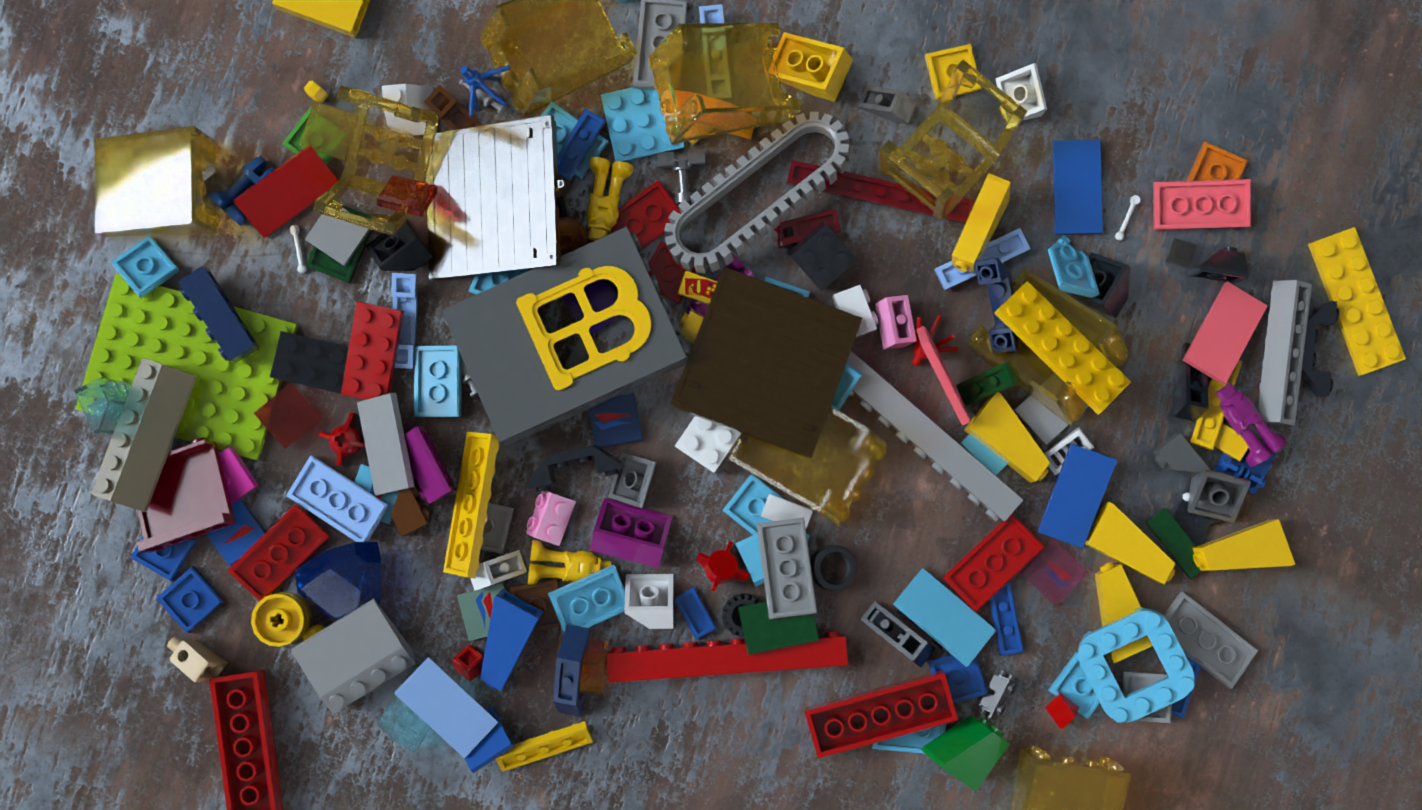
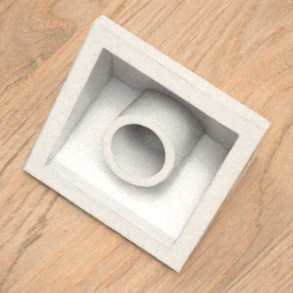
(1026, 89)

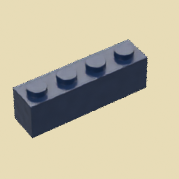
(218, 314)

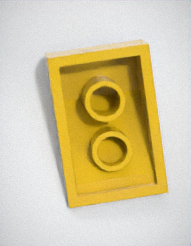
(812, 65)

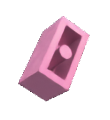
(895, 322)

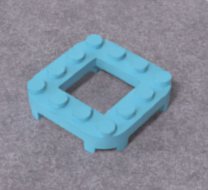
(1149, 698)

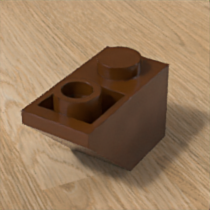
(409, 513)

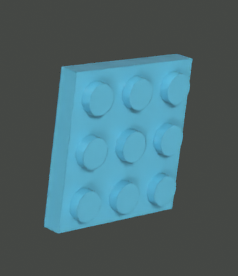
(636, 124)

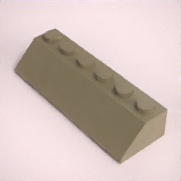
(143, 435)

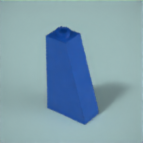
(508, 635)

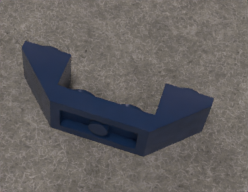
(1000, 290)
(569, 670)

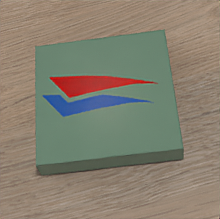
(477, 610)

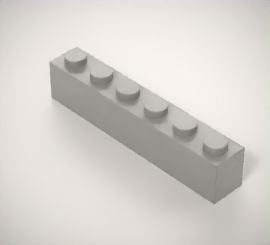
(1284, 351)

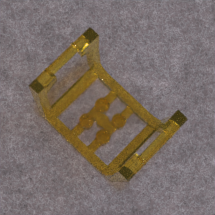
(941, 186)
(388, 224)

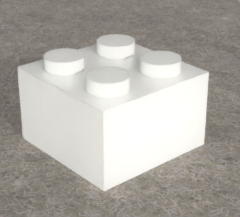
(707, 442)

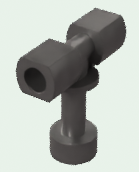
(681, 164)

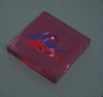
(1054, 572)

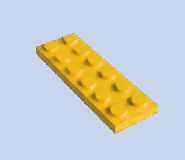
(1360, 304)
(1062, 347)
(471, 504)

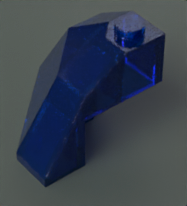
(342, 578)

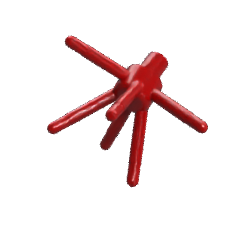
(918, 350)

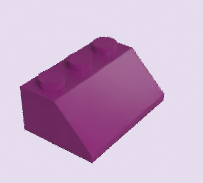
(428, 467)
(631, 533)

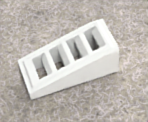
(1062, 444)

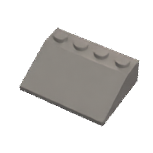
(353, 656)

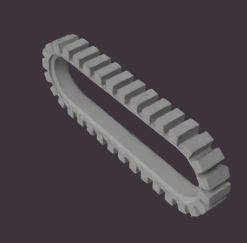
(769, 216)

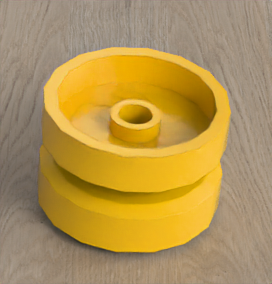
(267, 621)

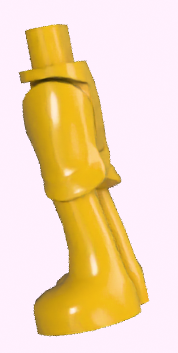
(601, 210)
(577, 564)

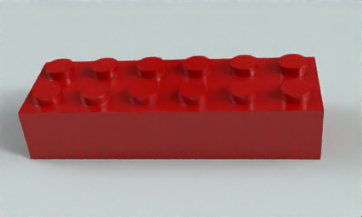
(880, 714)
(246, 741)

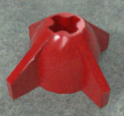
(344, 439)
(721, 567)

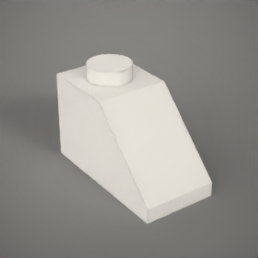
(499, 570)

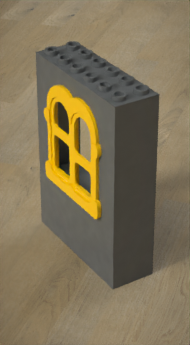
(515, 356)

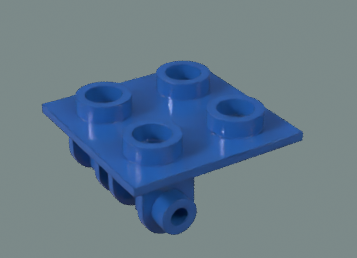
(1241, 469)

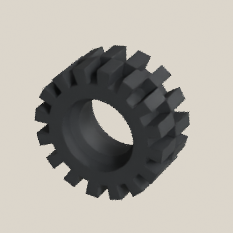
(729, 609)

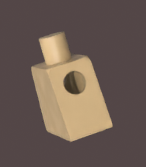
(195, 659)

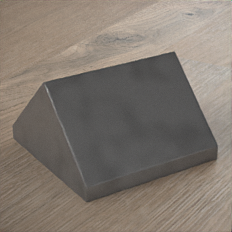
(633, 480)
(1217, 495)

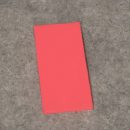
(1202, 204)
(1225, 333)
(943, 375)

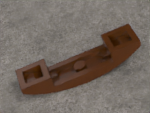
(450, 110)

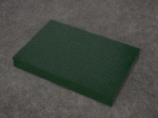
(325, 264)
(771, 634)

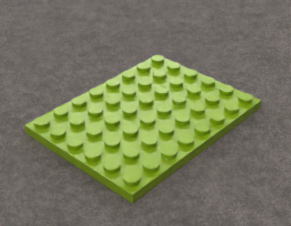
(169, 333)

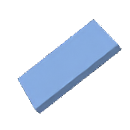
(337, 500)
(446, 707)

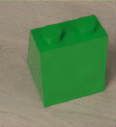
(968, 750)

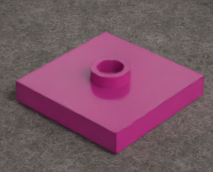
(236, 474)

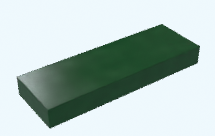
(988, 383)
(1174, 541)

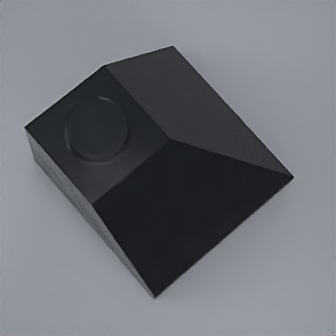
(399, 252)
(1222, 266)
(1112, 283)

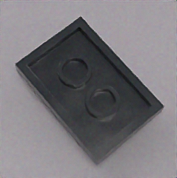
(309, 362)

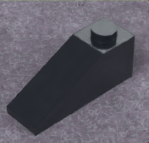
(1190, 390)
(897, 634)

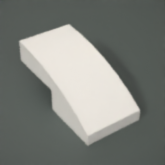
(780, 509)

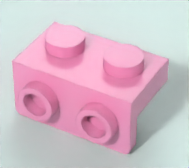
(550, 517)

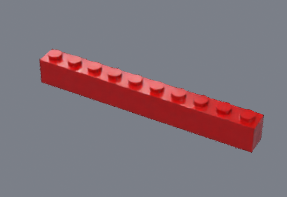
(720, 658)

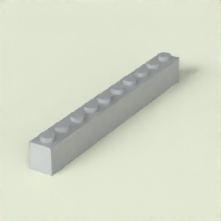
(933, 443)

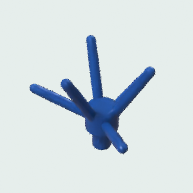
(476, 81)

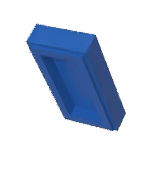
(695, 613)

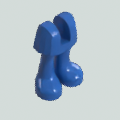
(226, 198)

